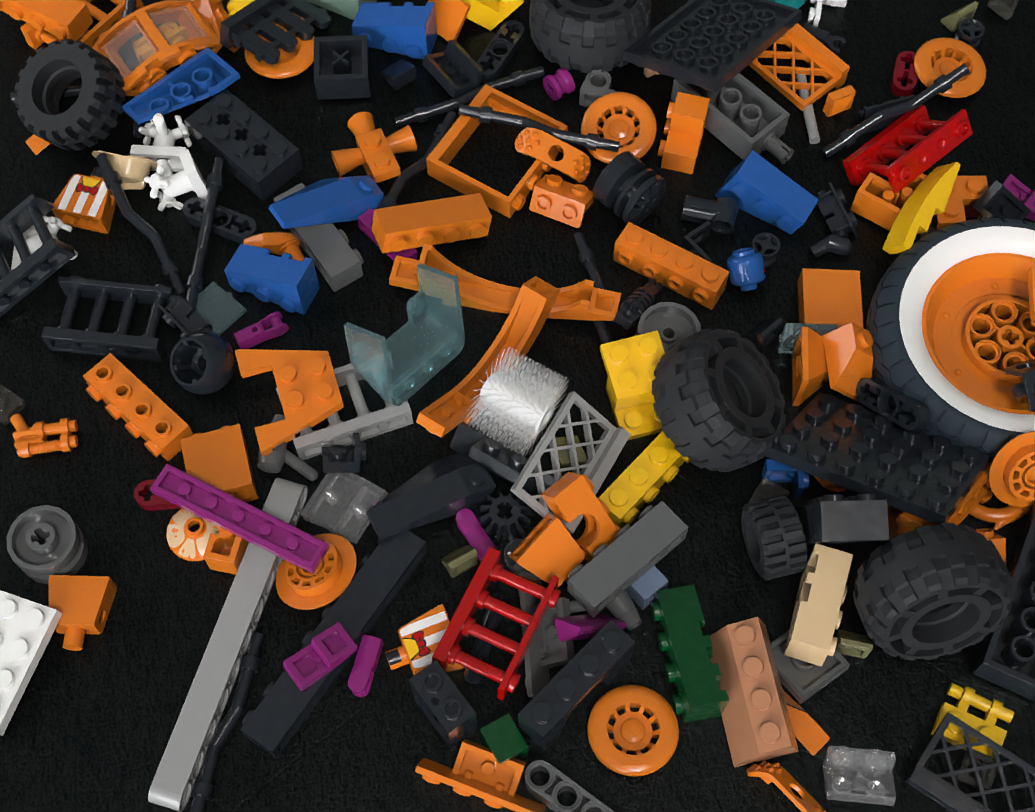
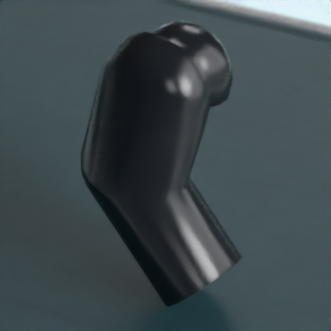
(832, 243)

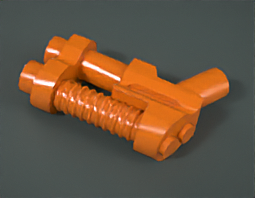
(34, 439)

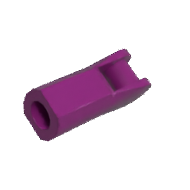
(256, 334)
(473, 532)
(365, 665)

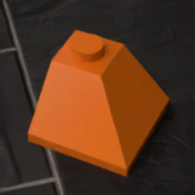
(848, 358)
(808, 365)

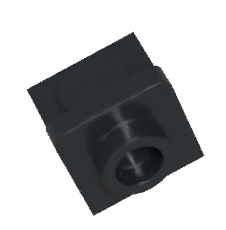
(343, 459)

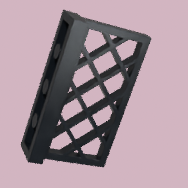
(948, 794)

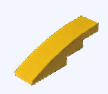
(916, 214)

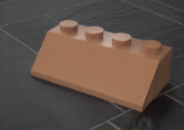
(756, 711)

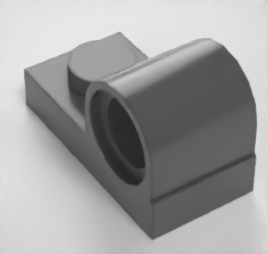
(595, 86)

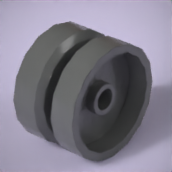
(672, 322)
(46, 543)

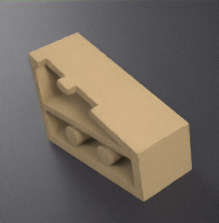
(818, 605)

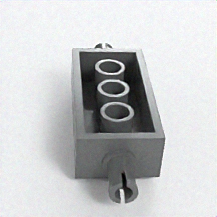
(742, 117)

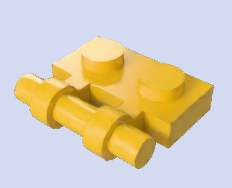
(993, 708)

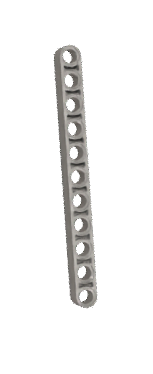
(222, 658)

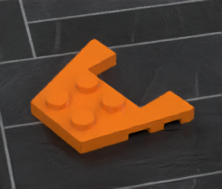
(304, 386)

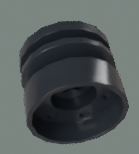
(629, 188)

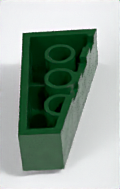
(688, 654)

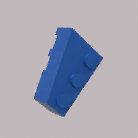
(398, 29)
(768, 193)
(273, 278)

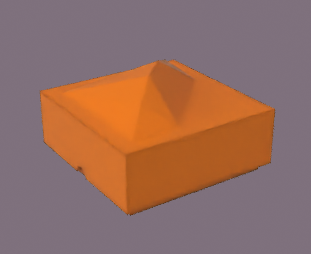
(839, 100)

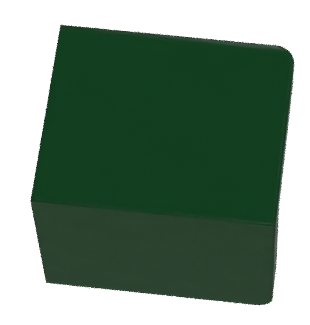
(503, 739)

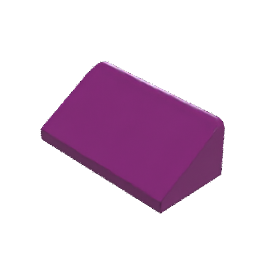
(582, 626)

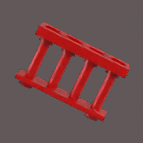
(898, 136)
(477, 597)

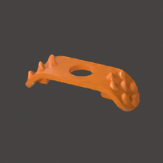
(537, 144)
(783, 780)

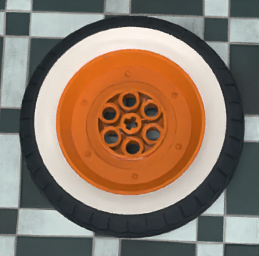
(927, 324)

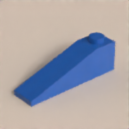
(188, 84)
(328, 202)

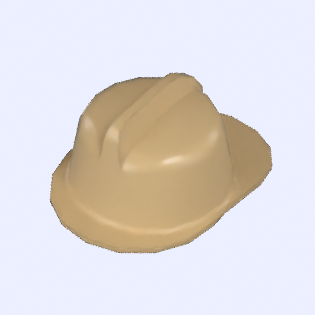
(130, 168)

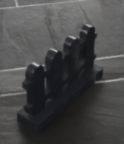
(261, 17)

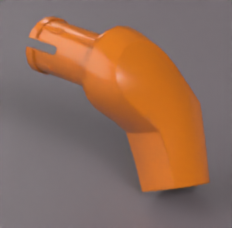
(277, 243)

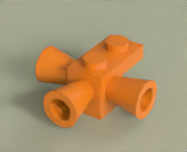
(373, 149)

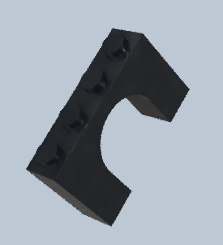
(597, 661)

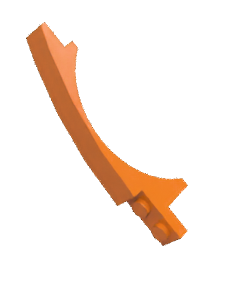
(572, 303)

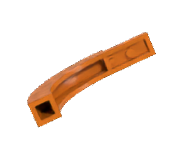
(518, 332)

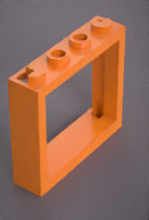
(459, 133)

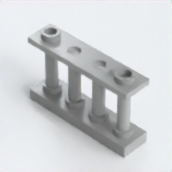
(366, 423)

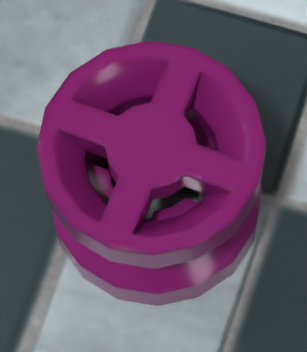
(559, 84)

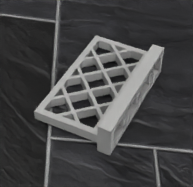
(599, 458)

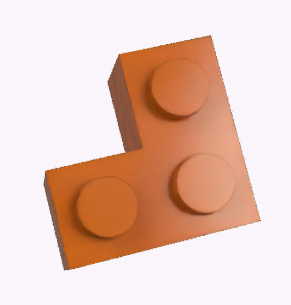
(684, 132)
(963, 196)
(879, 203)

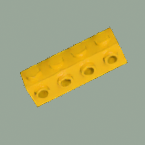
(642, 480)

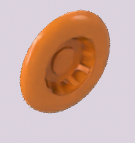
(950, 55)
(290, 62)
(619, 126)
(1016, 457)
(325, 584)
(633, 730)

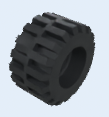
(774, 537)

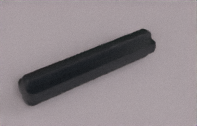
(481, 648)

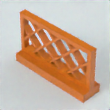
(818, 57)

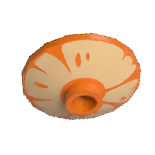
(185, 543)

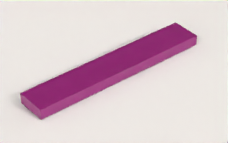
(240, 518)

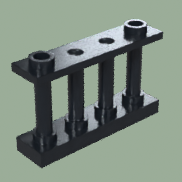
(34, 267)
(117, 343)

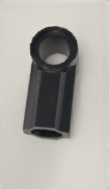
(720, 213)

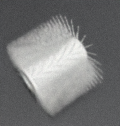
(516, 401)

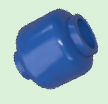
(746, 268)

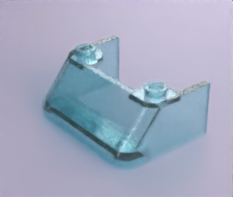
(420, 347)

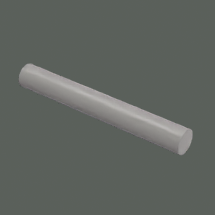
(809, 115)

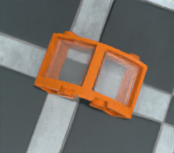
(155, 41)

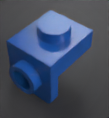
(780, 472)

